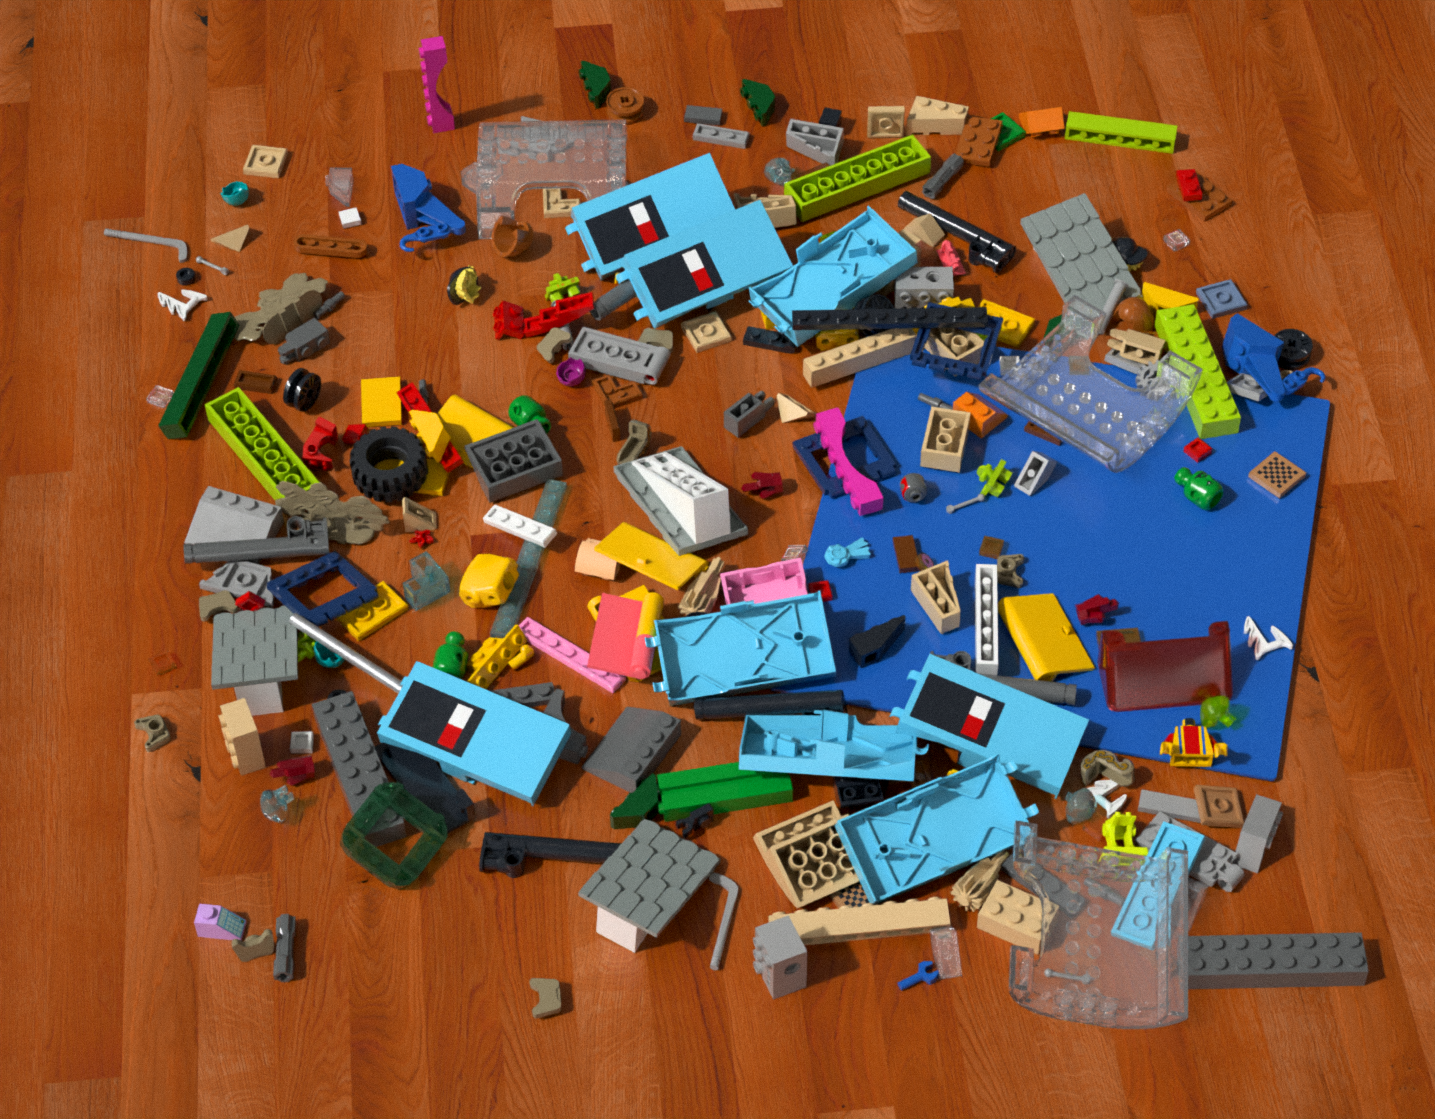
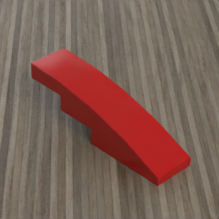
(559, 315)

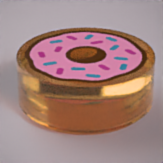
(923, 561)

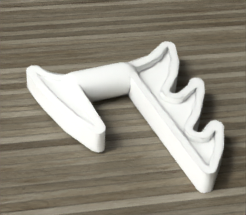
(182, 308)
(1261, 645)
(1104, 788)

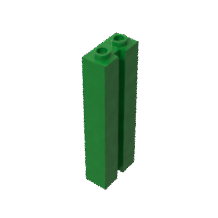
(722, 787)

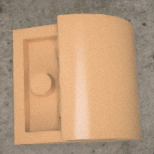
(594, 563)

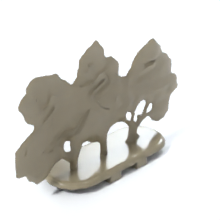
(282, 309)
(341, 516)

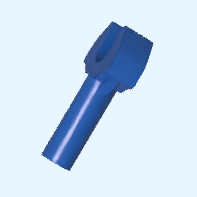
(920, 976)

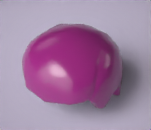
(571, 372)

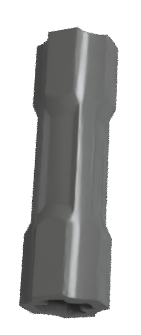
(936, 183)
(284, 962)

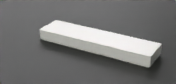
(519, 526)

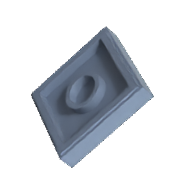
(1221, 299)

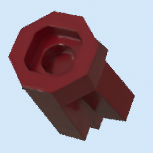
(766, 482)
(1094, 609)
(294, 769)

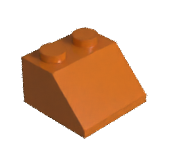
(1042, 120)
(983, 415)

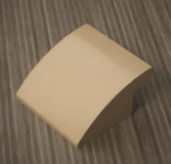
(807, 855)

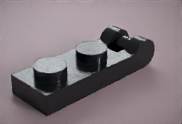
(768, 340)

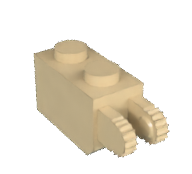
(1137, 345)

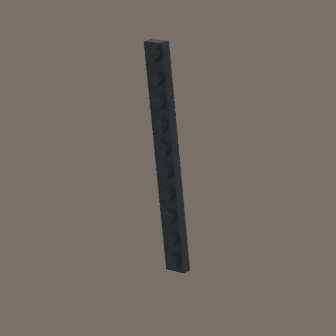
(889, 318)

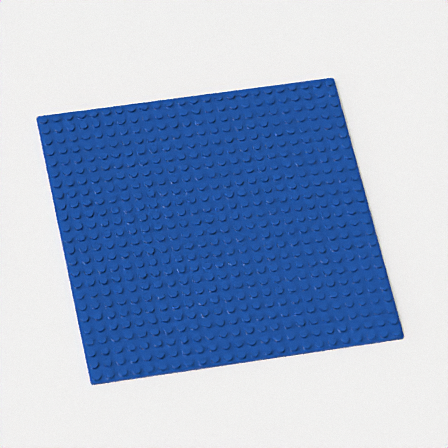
(1080, 538)

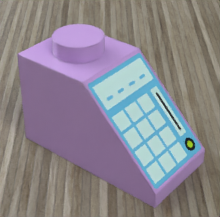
(218, 923)

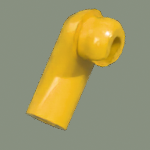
(526, 654)

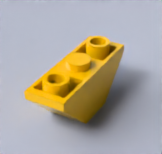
(1163, 298)
(431, 432)

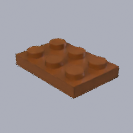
(979, 140)
(1212, 200)

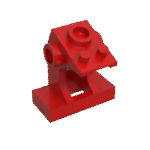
(323, 433)

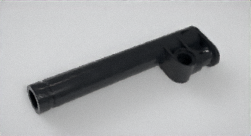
(983, 247)
(770, 704)
(503, 849)

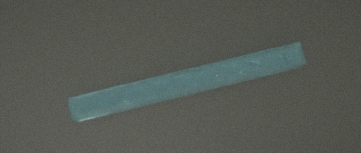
(528, 560)

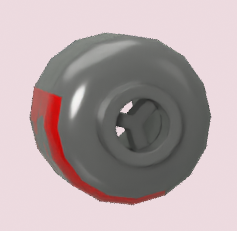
(913, 487)

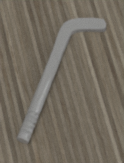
(151, 239)
(732, 888)

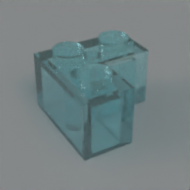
(427, 582)

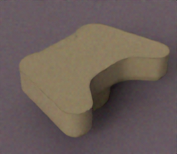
(657, 338)
(553, 343)
(1007, 570)
(216, 604)
(156, 731)
(254, 946)
(549, 996)

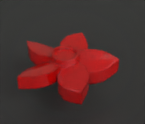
(422, 537)

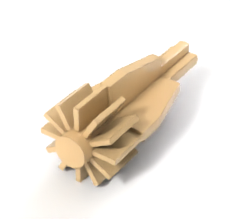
(703, 590)
(978, 882)

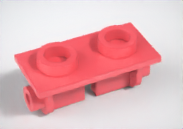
(950, 258)

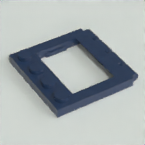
(958, 367)
(856, 427)
(331, 610)

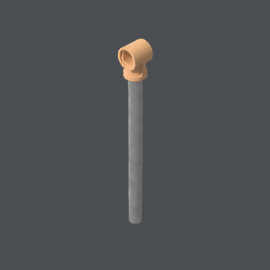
(346, 652)

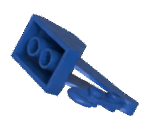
(421, 206)
(1256, 353)

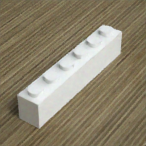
(986, 619)

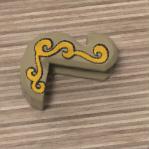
(637, 442)
(1108, 765)

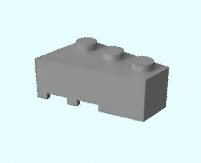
(815, 140)
(1258, 832)

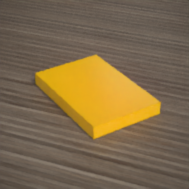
(1014, 326)
(380, 402)
(375, 614)

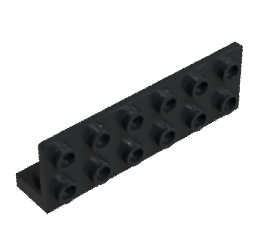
(427, 784)

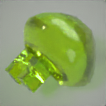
(1216, 709)

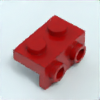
(508, 320)

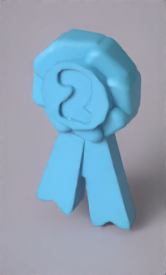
(839, 556)

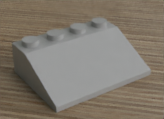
(233, 517)

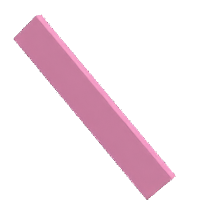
(568, 654)

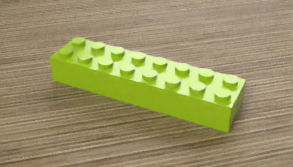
(858, 177)
(1211, 402)
(257, 443)

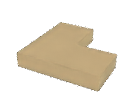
(556, 206)

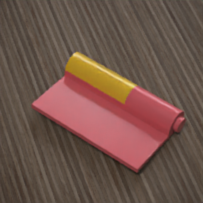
(621, 633)

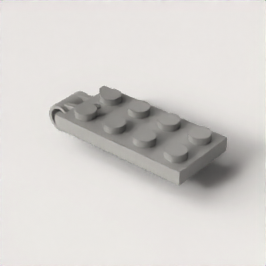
(1211, 853)

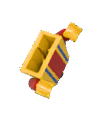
(1192, 746)

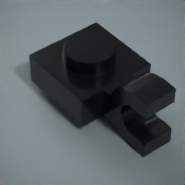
(698, 819)

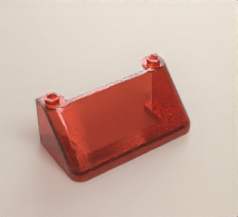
(1165, 670)

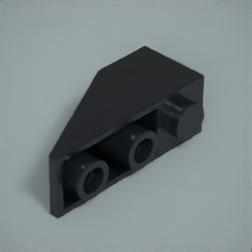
(874, 643)

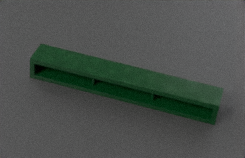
(199, 375)

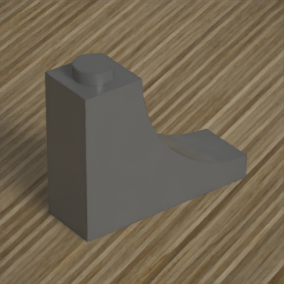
(576, 744)

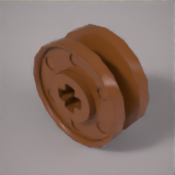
(625, 104)

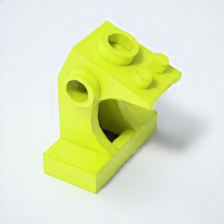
(1122, 828)

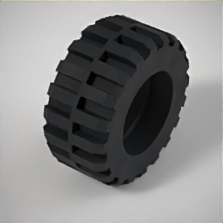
(384, 445)

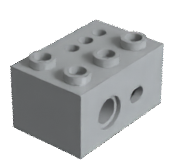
(923, 285)
(780, 957)

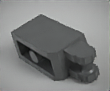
(303, 341)
(746, 412)

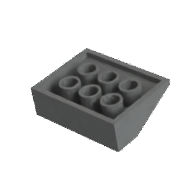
(514, 460)
(634, 747)

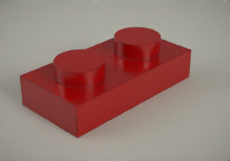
(1189, 185)

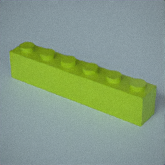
(1121, 132)

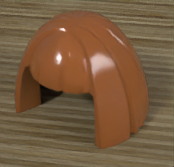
(511, 237)
(1135, 311)

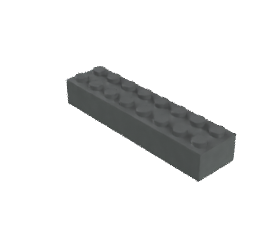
(355, 761)
(1276, 960)

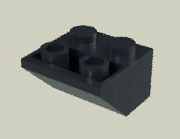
(856, 791)

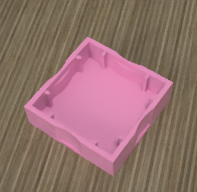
(765, 583)

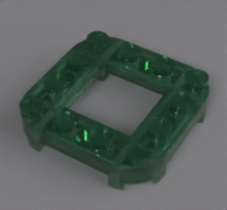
(413, 811)

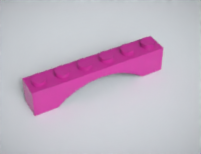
(434, 58)
(863, 491)

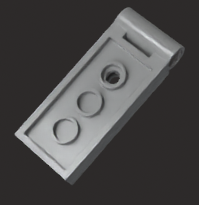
(619, 356)

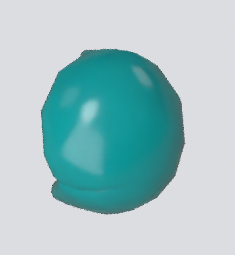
(235, 193)
(326, 657)

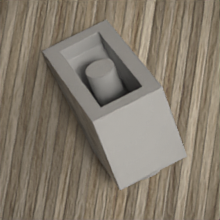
(1035, 472)

